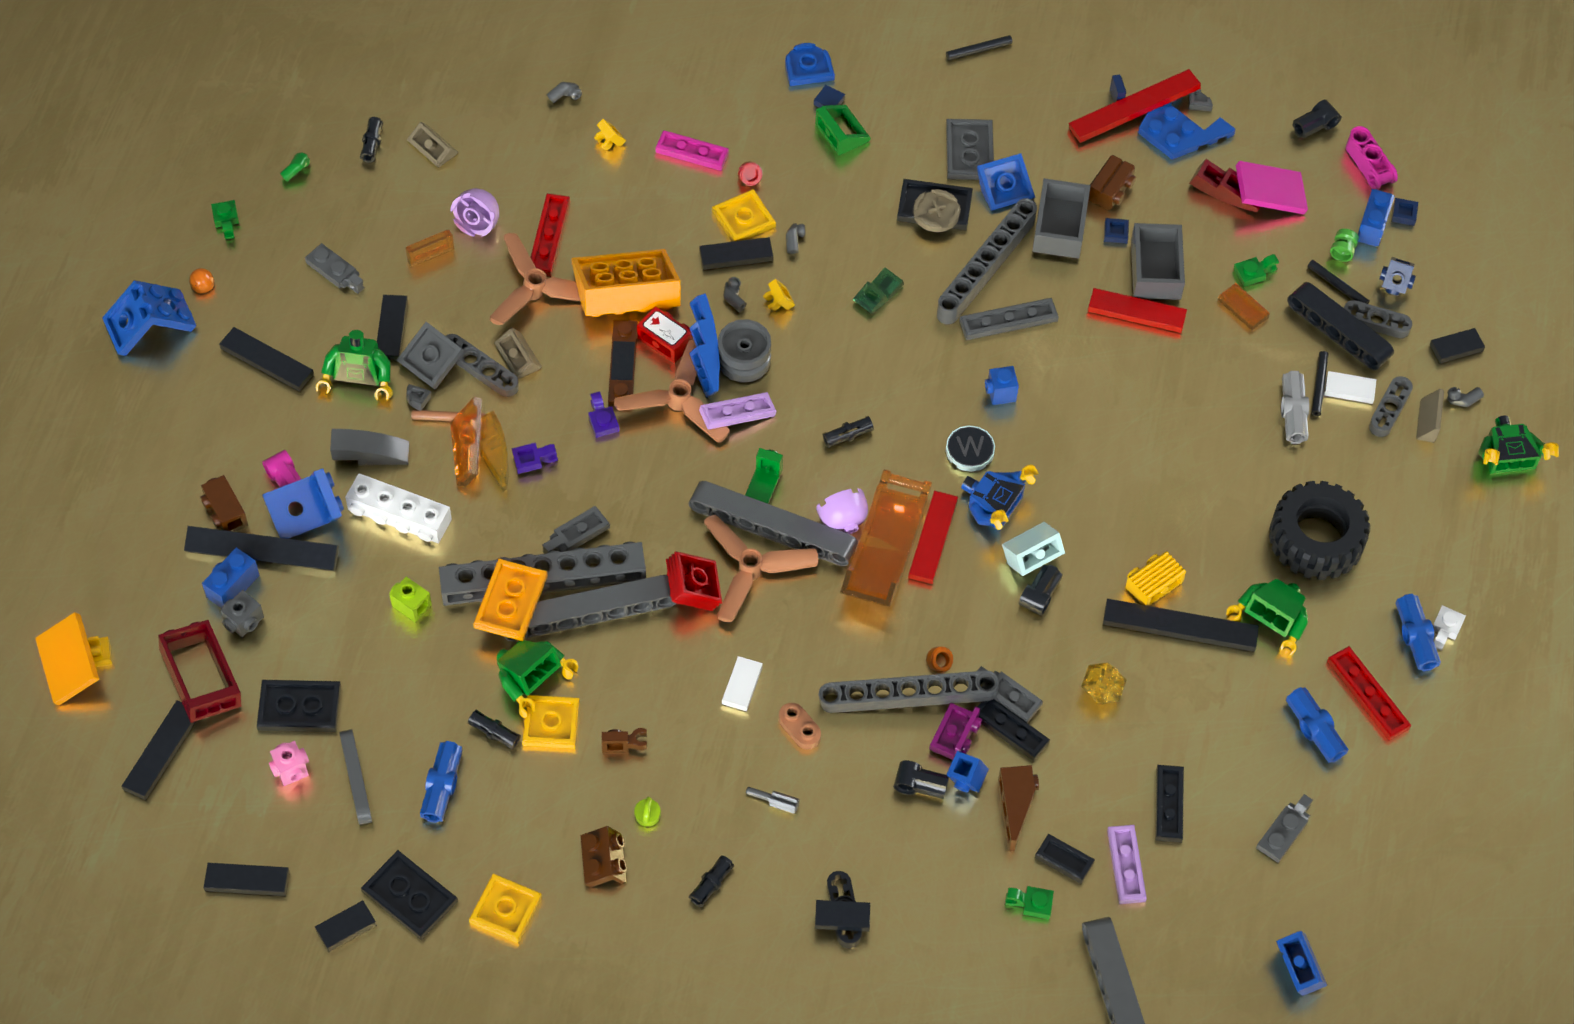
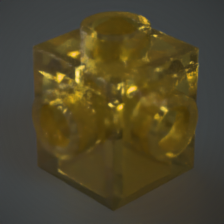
(1104, 683)

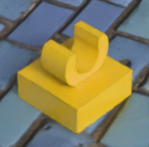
(610, 134)
(780, 294)
(100, 650)

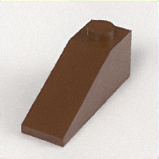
(1017, 793)

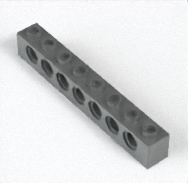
(554, 562)

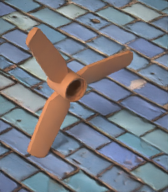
(534, 283)
(681, 385)
(769, 562)

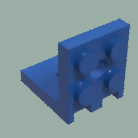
(146, 306)
(317, 501)

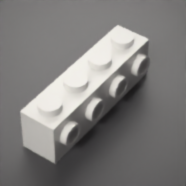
(398, 508)

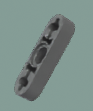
(1395, 318)
(1382, 411)

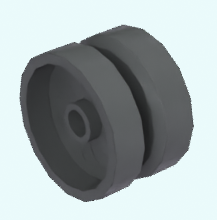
(744, 350)

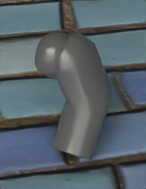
(565, 89)
(792, 237)
(731, 294)
(1457, 398)

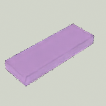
(737, 410)
(1126, 864)

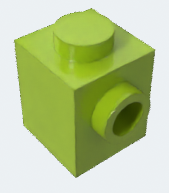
(410, 599)

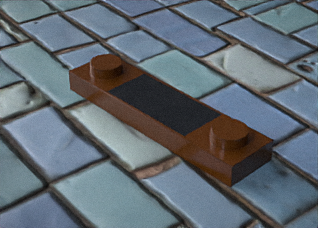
(622, 359)

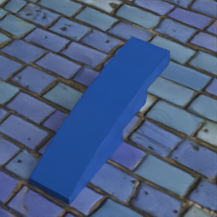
(706, 354)

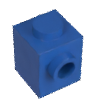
(1002, 385)
(967, 772)

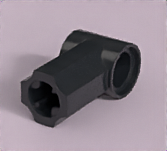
(1322, 116)
(1038, 594)
(913, 779)

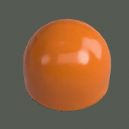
(201, 280)
(931, 659)

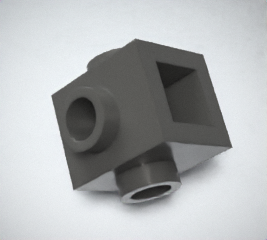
(241, 614)

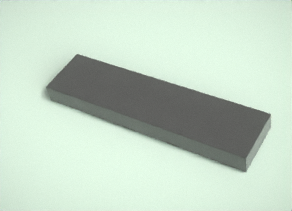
(1008, 318)

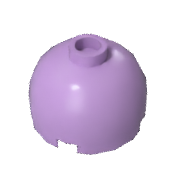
(475, 212)
(844, 510)

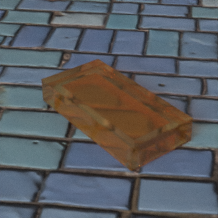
(430, 248)
(1243, 306)

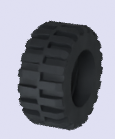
(1317, 557)

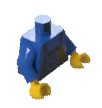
(997, 495)

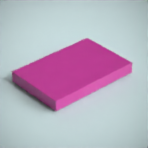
(1271, 187)

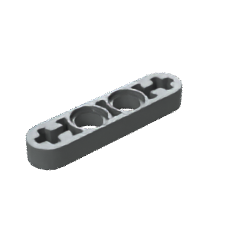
(483, 362)
(355, 777)

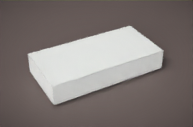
(1350, 387)
(742, 683)

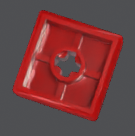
(693, 581)

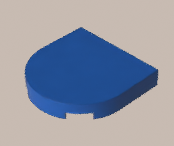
(808, 65)

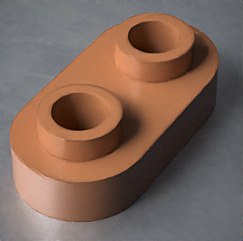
(798, 724)

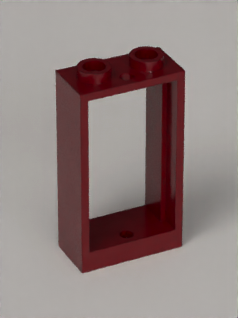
(210, 703)

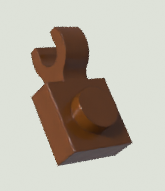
(619, 741)

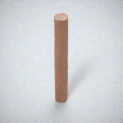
(434, 415)

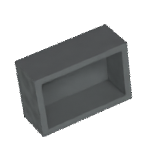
(1061, 218)
(1157, 261)

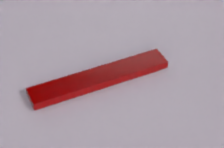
(1134, 105)

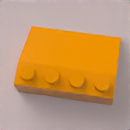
(626, 282)

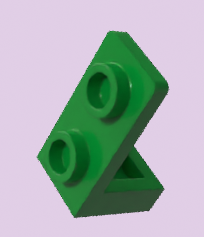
(766, 476)

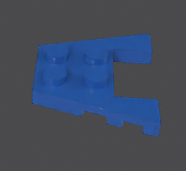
(1177, 134)

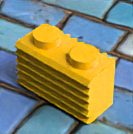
(1155, 579)

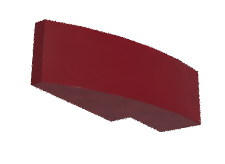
(1220, 184)

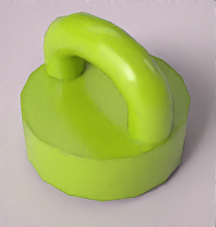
(647, 812)

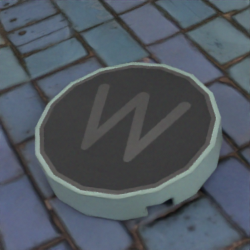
(970, 448)

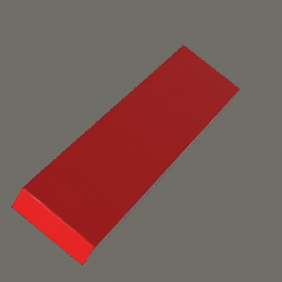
(549, 232)
(1137, 310)
(933, 537)
(1369, 693)

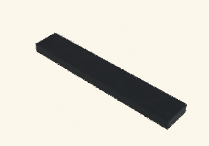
(262, 548)
(1181, 625)

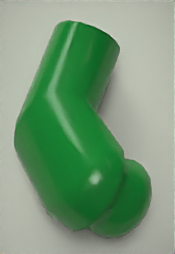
(299, 162)

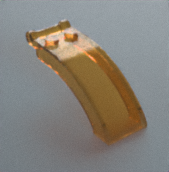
(886, 540)

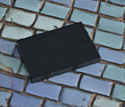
(912, 189)
(299, 705)
(409, 894)

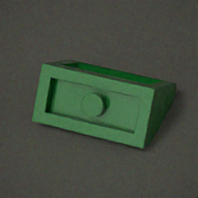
(833, 133)

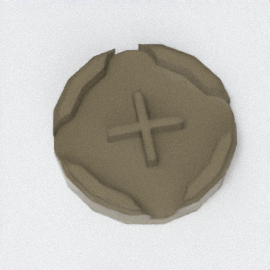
(936, 210)

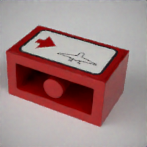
(664, 334)

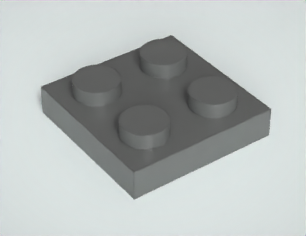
(430, 355)

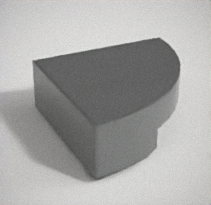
(1199, 101)
(417, 396)

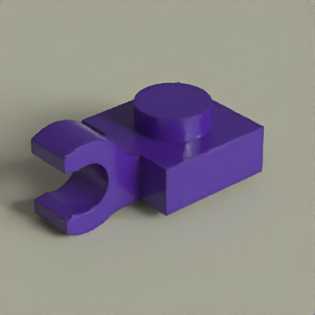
(602, 419)
(529, 457)

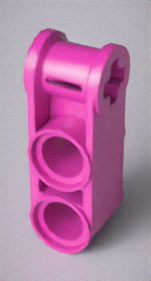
(1370, 158)

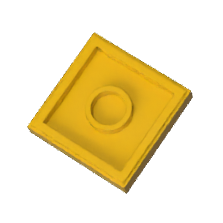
(744, 216)
(552, 722)
(505, 908)

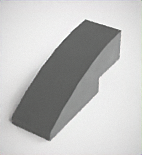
(368, 447)

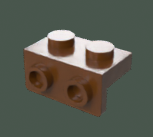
(603, 856)

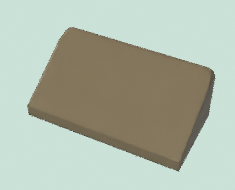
(431, 144)
(517, 353)
(1430, 416)

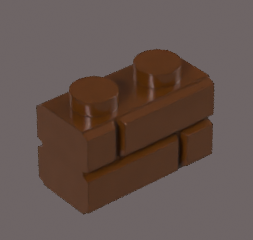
(1111, 183)

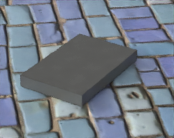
(968, 146)

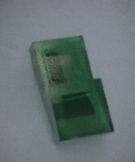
(877, 293)

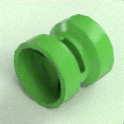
(1344, 245)

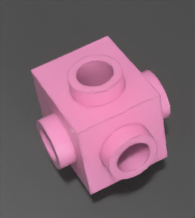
(289, 762)

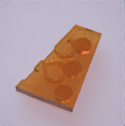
(466, 441)

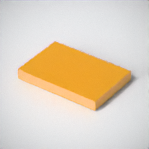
(510, 599)
(67, 658)

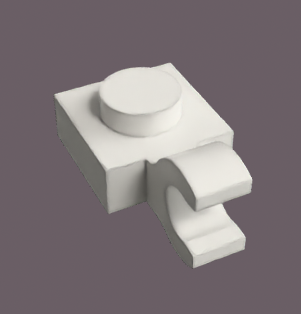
(1447, 625)

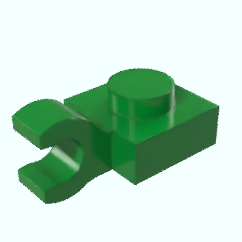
(225, 216)
(1253, 271)
(1036, 901)

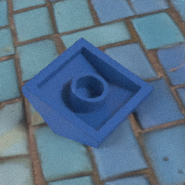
(1005, 182)

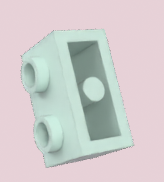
(1033, 548)

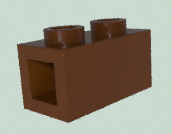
(224, 505)

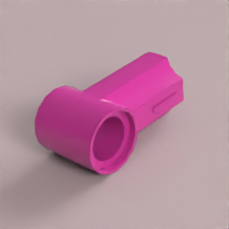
(281, 469)

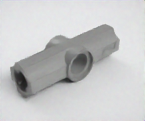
(1295, 407)

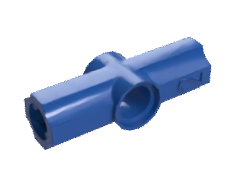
(1418, 632)
(1317, 724)
(441, 782)

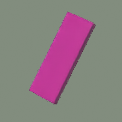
(692, 150)

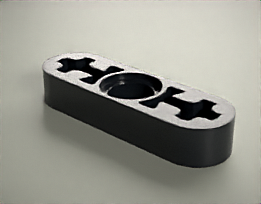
(848, 895)

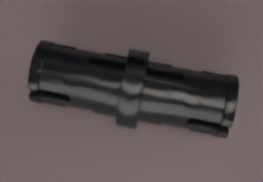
(371, 139)
(863, 425)
(494, 729)
(711, 881)

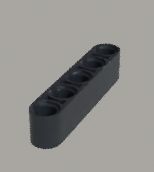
(1340, 326)

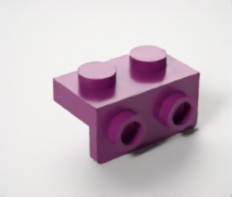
(955, 731)

